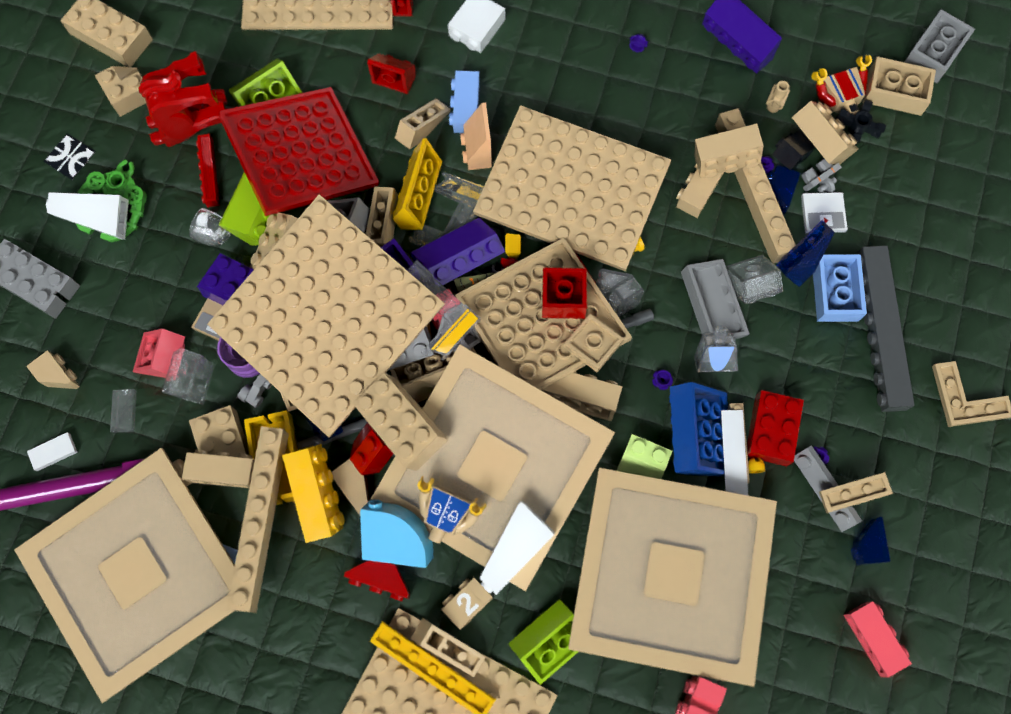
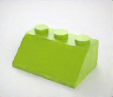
(266, 84)
(244, 214)
(545, 642)

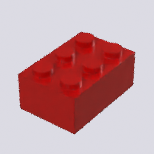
(774, 428)

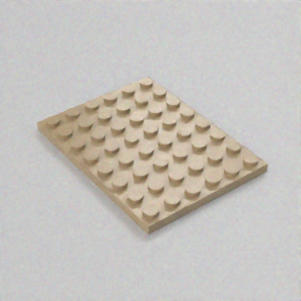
(572, 186)

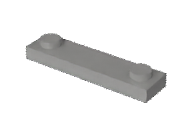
(820, 480)

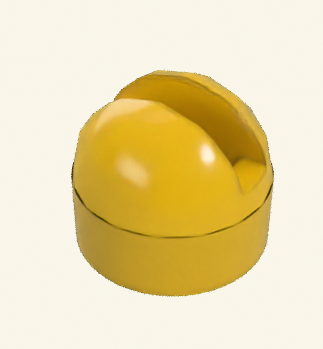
(756, 466)

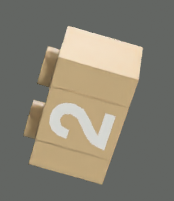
(466, 603)

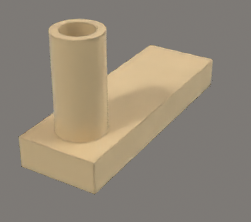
(855, 492)

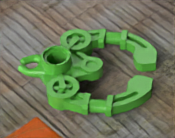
(107, 185)

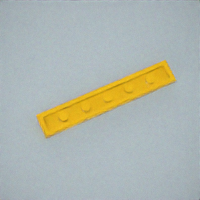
(432, 670)

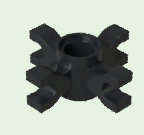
(865, 120)

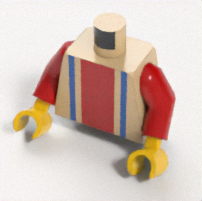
(844, 88)

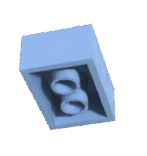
(839, 289)

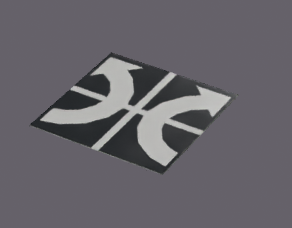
(69, 156)

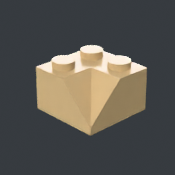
(121, 88)

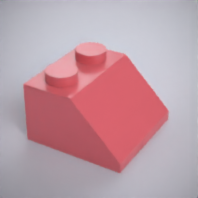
(157, 351)

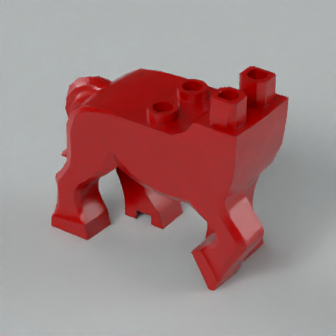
(178, 110)

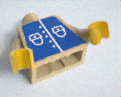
(446, 510)

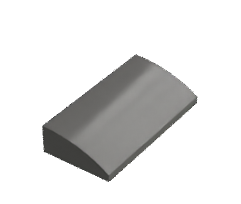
(714, 298)

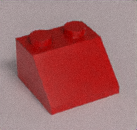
(391, 72)
(369, 451)

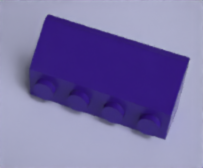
(742, 32)
(459, 251)

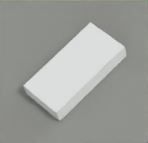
(52, 451)

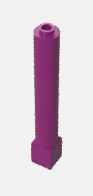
(61, 487)

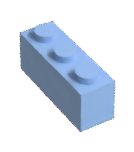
(465, 98)

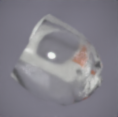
(206, 228)

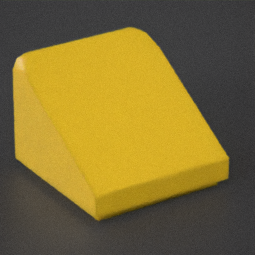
(513, 245)

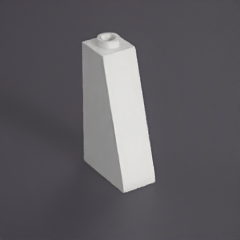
(94, 211)
(518, 544)

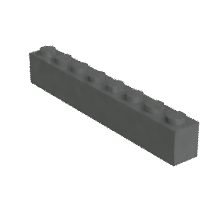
(885, 331)

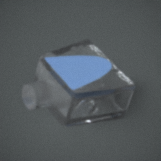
(717, 351)

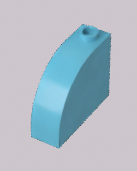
(394, 535)

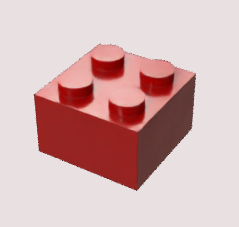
(564, 293)

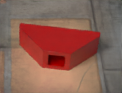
(380, 578)

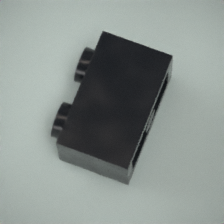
(793, 149)

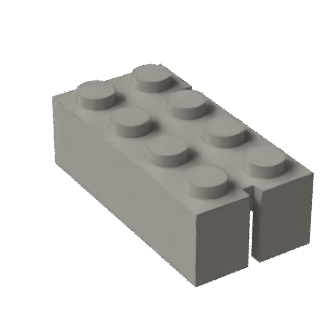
(34, 279)

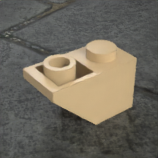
(51, 372)

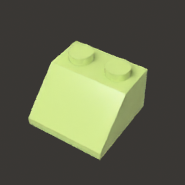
(644, 458)

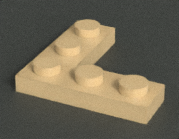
(954, 402)

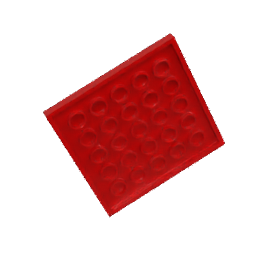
(297, 150)

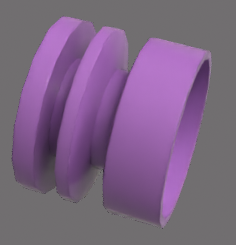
(234, 360)

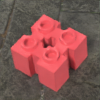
(701, 697)

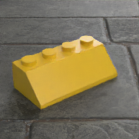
(417, 187)

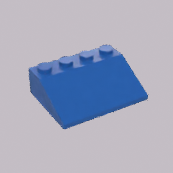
(697, 429)

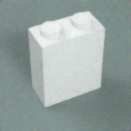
(476, 23)

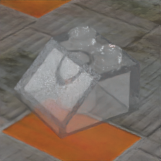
(755, 279)

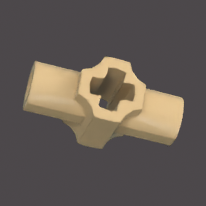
(778, 96)

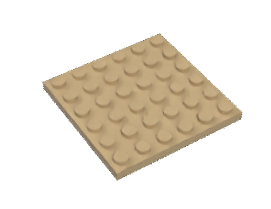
(514, 322)

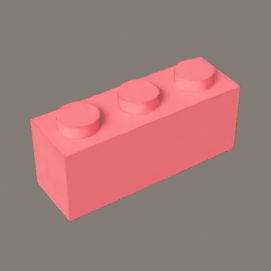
(878, 639)

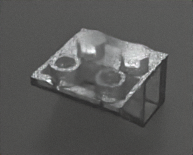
(620, 290)
(188, 376)

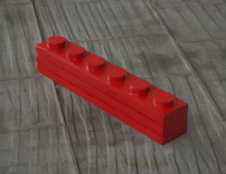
(208, 170)

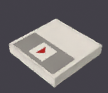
(824, 207)

